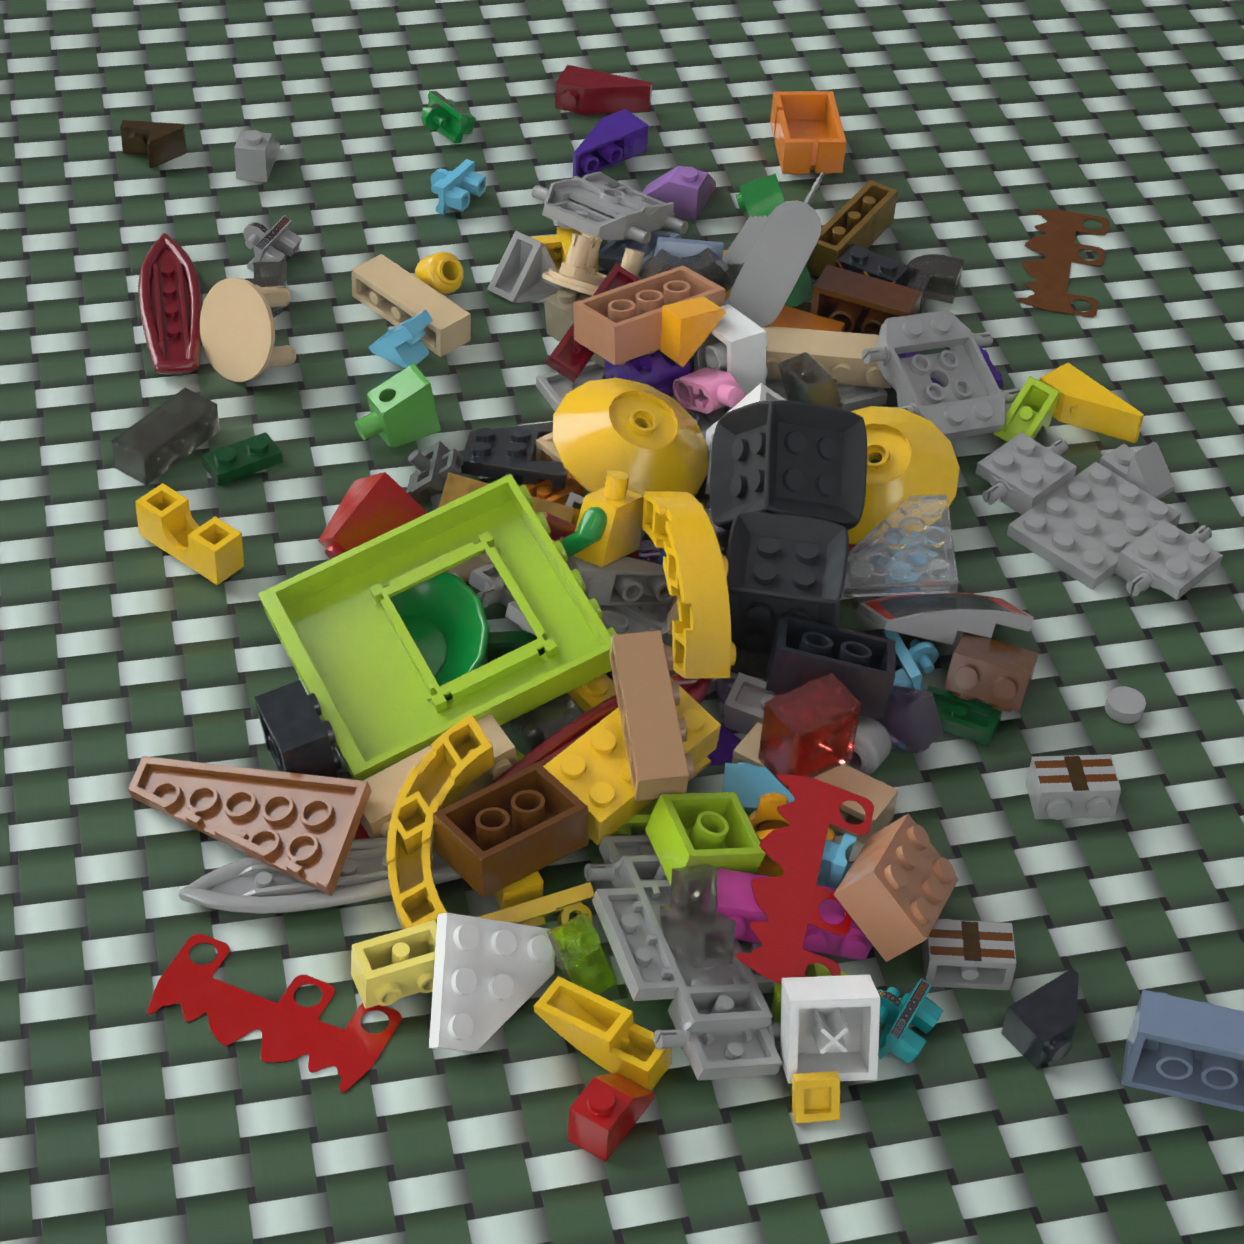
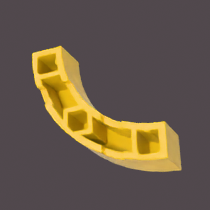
(698, 578)
(435, 783)

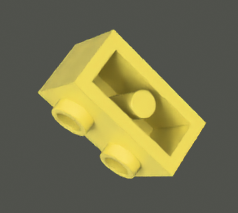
(394, 965)

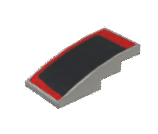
(942, 615)

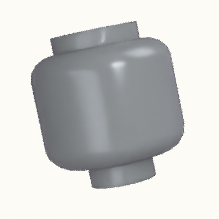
(870, 746)

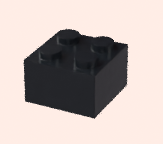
(295, 732)

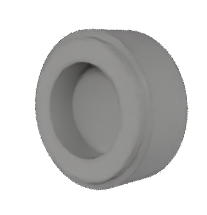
(1125, 704)

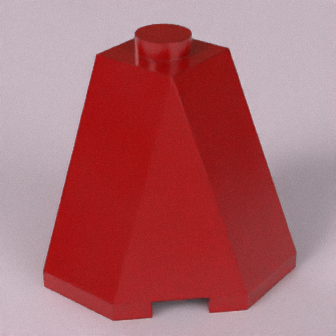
(367, 511)

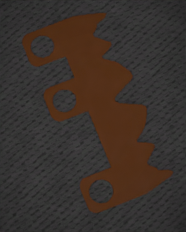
(1059, 251)

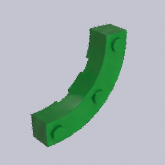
(761, 198)

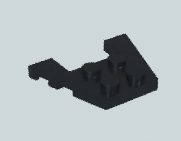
(511, 452)

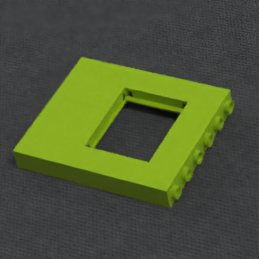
(365, 662)

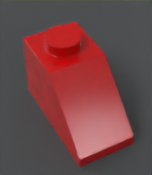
(606, 1113)

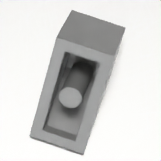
(255, 155)

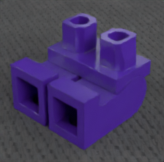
(651, 369)

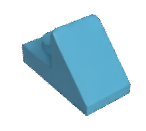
(403, 343)

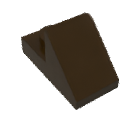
(156, 139)

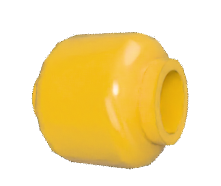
(441, 272)

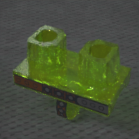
(581, 954)

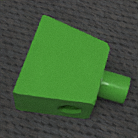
(401, 409)

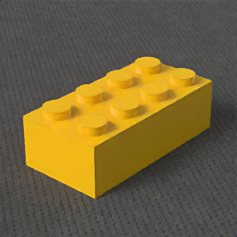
(599, 770)

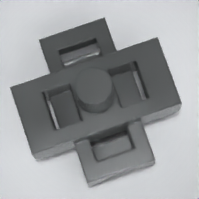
(432, 470)

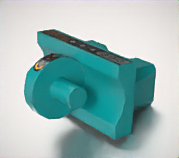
(898, 1014)

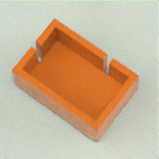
(808, 132)

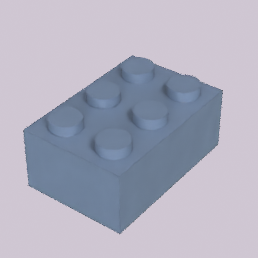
(1186, 1050)

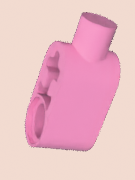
(707, 390)

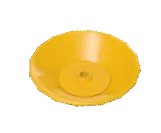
(630, 431)
(913, 462)

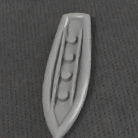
(261, 889)

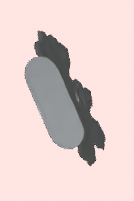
(777, 260)

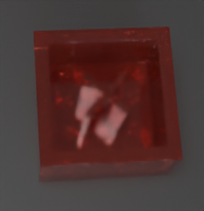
(809, 729)

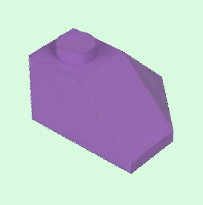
(686, 188)

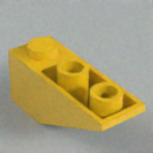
(1091, 405)

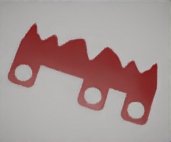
(794, 898)
(285, 1026)

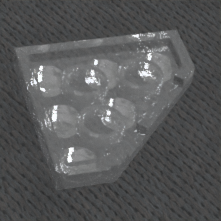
(906, 553)

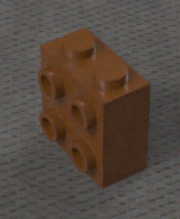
(991, 672)

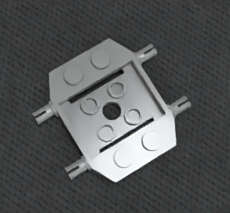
(625, 210)
(969, 395)

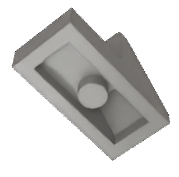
(1142, 468)

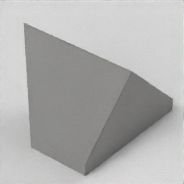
(521, 271)

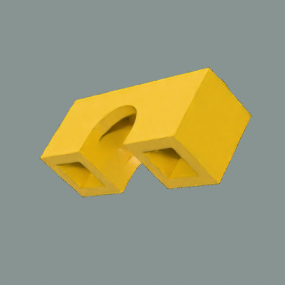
(209, 549)

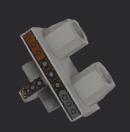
(267, 241)

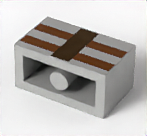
(1073, 786)
(969, 955)

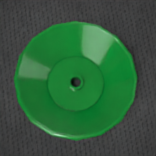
(445, 625)

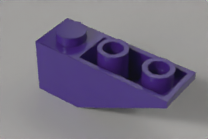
(611, 142)

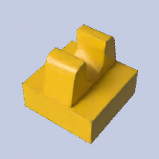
(815, 1096)

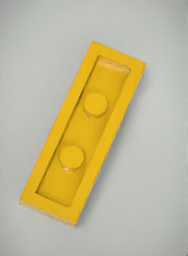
(535, 911)

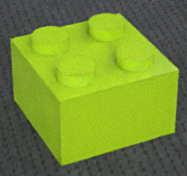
(703, 831)

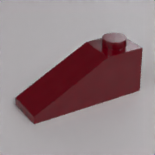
(600, 92)

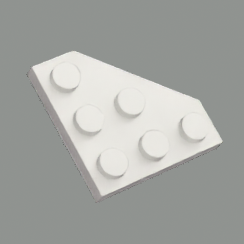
(483, 977)

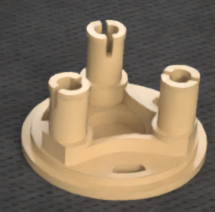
(579, 270)
(240, 329)

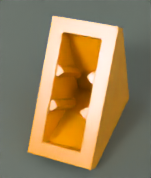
(687, 326)

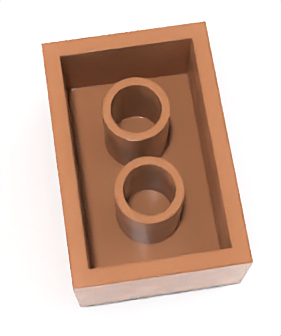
(897, 887)

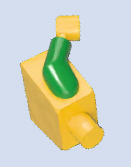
(607, 523)

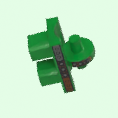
(446, 117)

